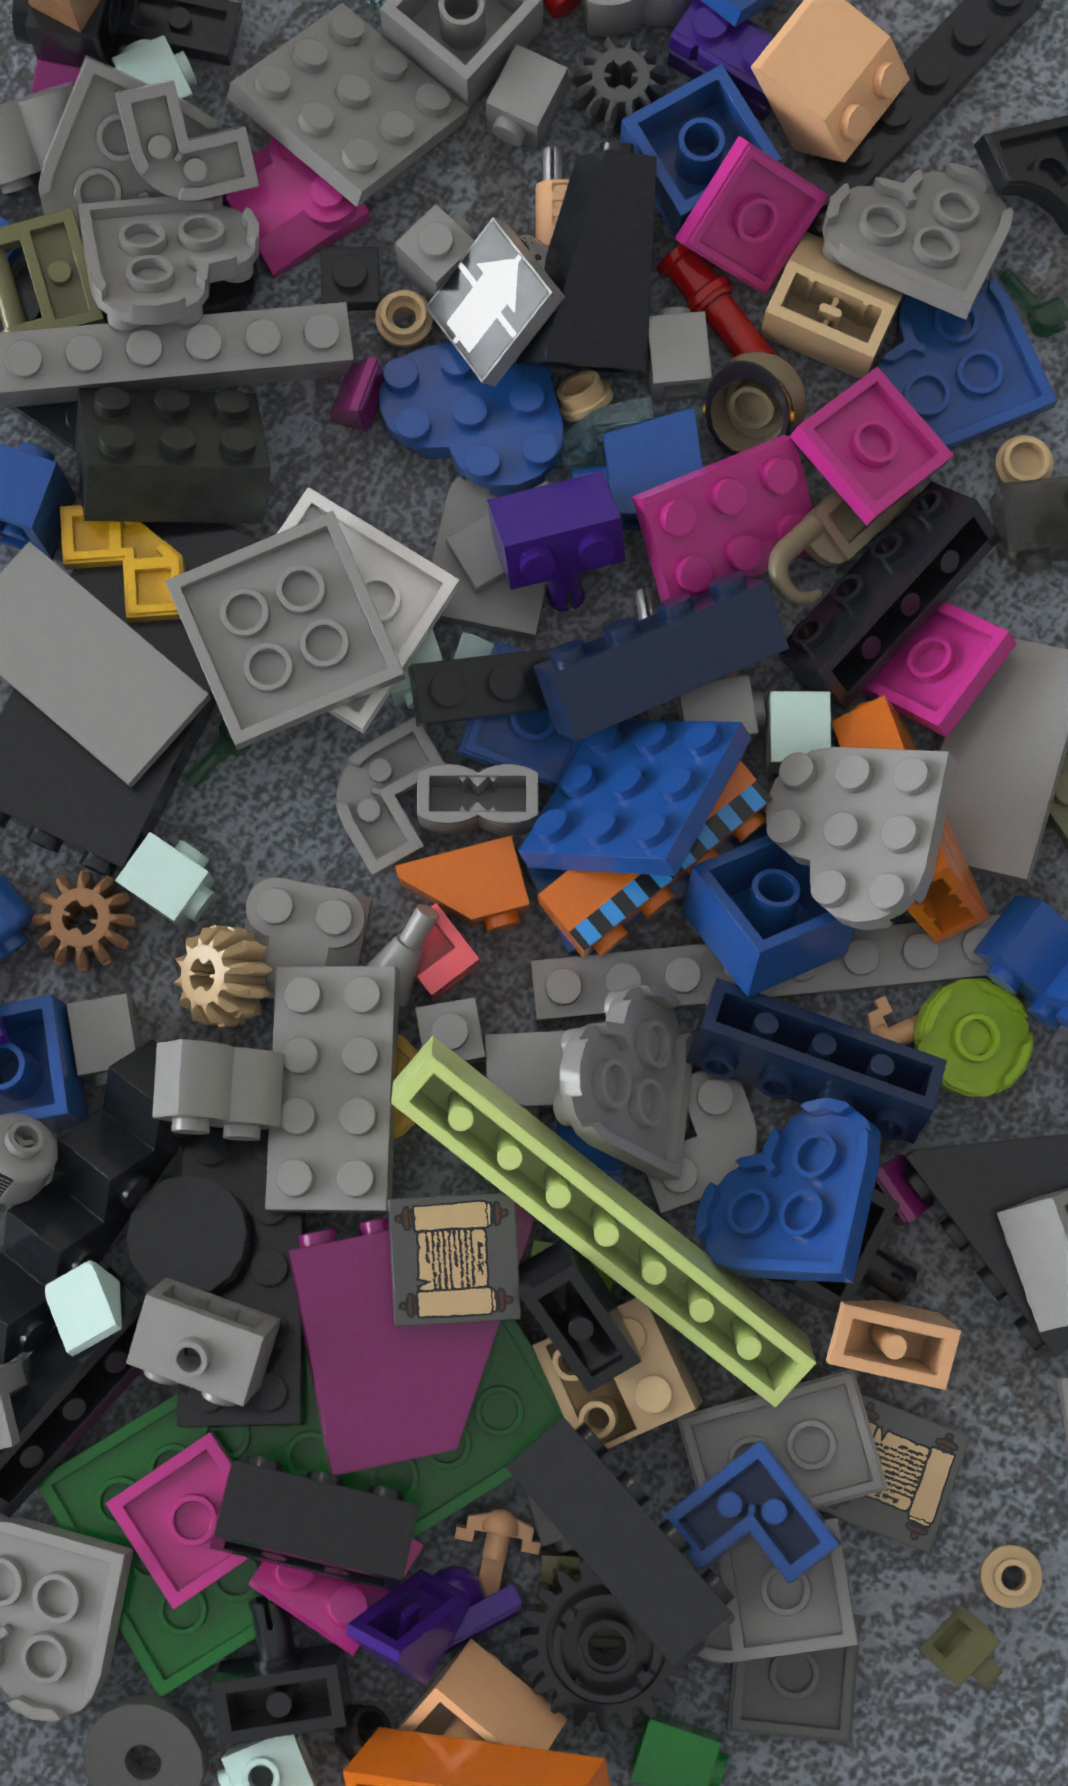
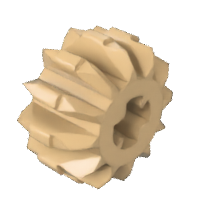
(223, 976)

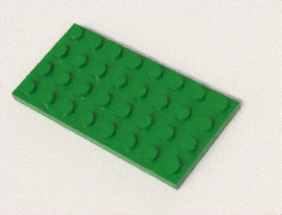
(175, 1645)

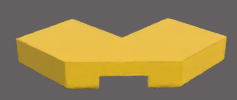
(144, 558)

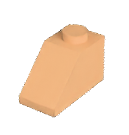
(894, 1342)

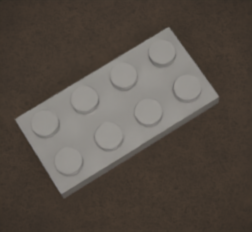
(335, 1089)

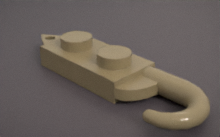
(830, 536)

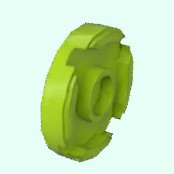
(978, 1033)

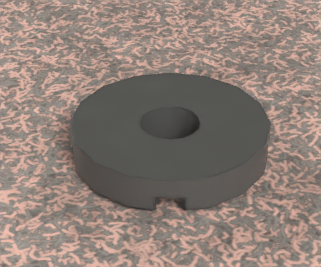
(150, 1723)

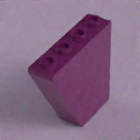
(378, 1385)

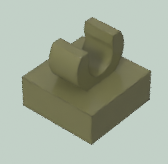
(963, 1649)

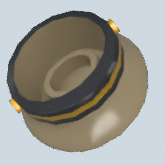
(753, 401)

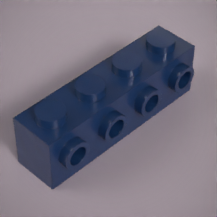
(660, 656)
(814, 1057)

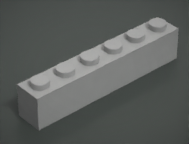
(208, 354)

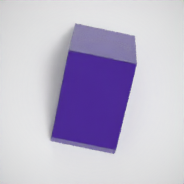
(412, 1625)

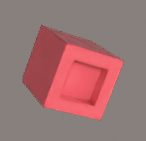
(444, 958)

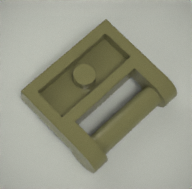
(56, 270)

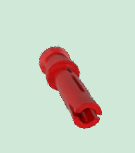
(712, 294)

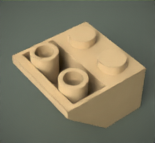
(829, 311)
(636, 1399)

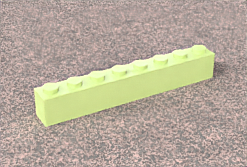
(602, 1221)

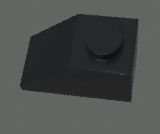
(577, 1314)

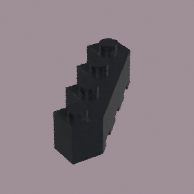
(94, 1189)

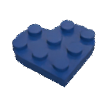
(967, 372)
(492, 434)
(799, 1202)

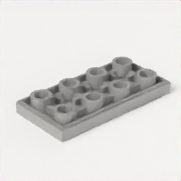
(90, 668)
(1010, 761)

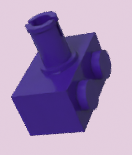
(557, 534)

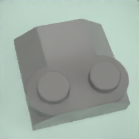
(306, 924)

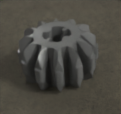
(617, 69)

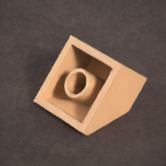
(829, 77)
(484, 1702)

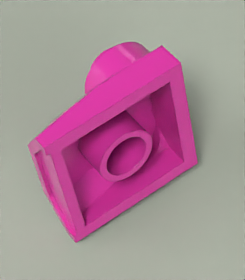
(294, 209)

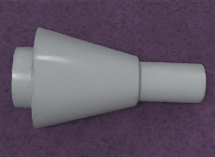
(407, 949)

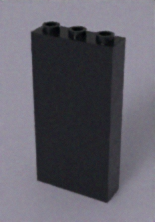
(60, 786)

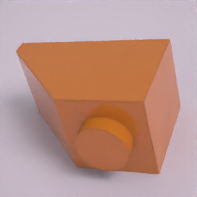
(472, 884)

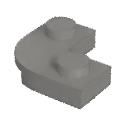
(173, 162)
(370, 791)
(723, 1134)

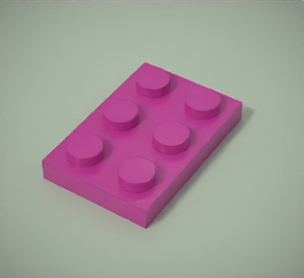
(723, 517)

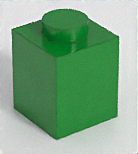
(676, 1754)

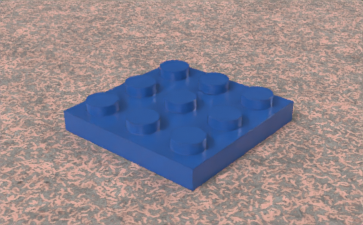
(636, 797)

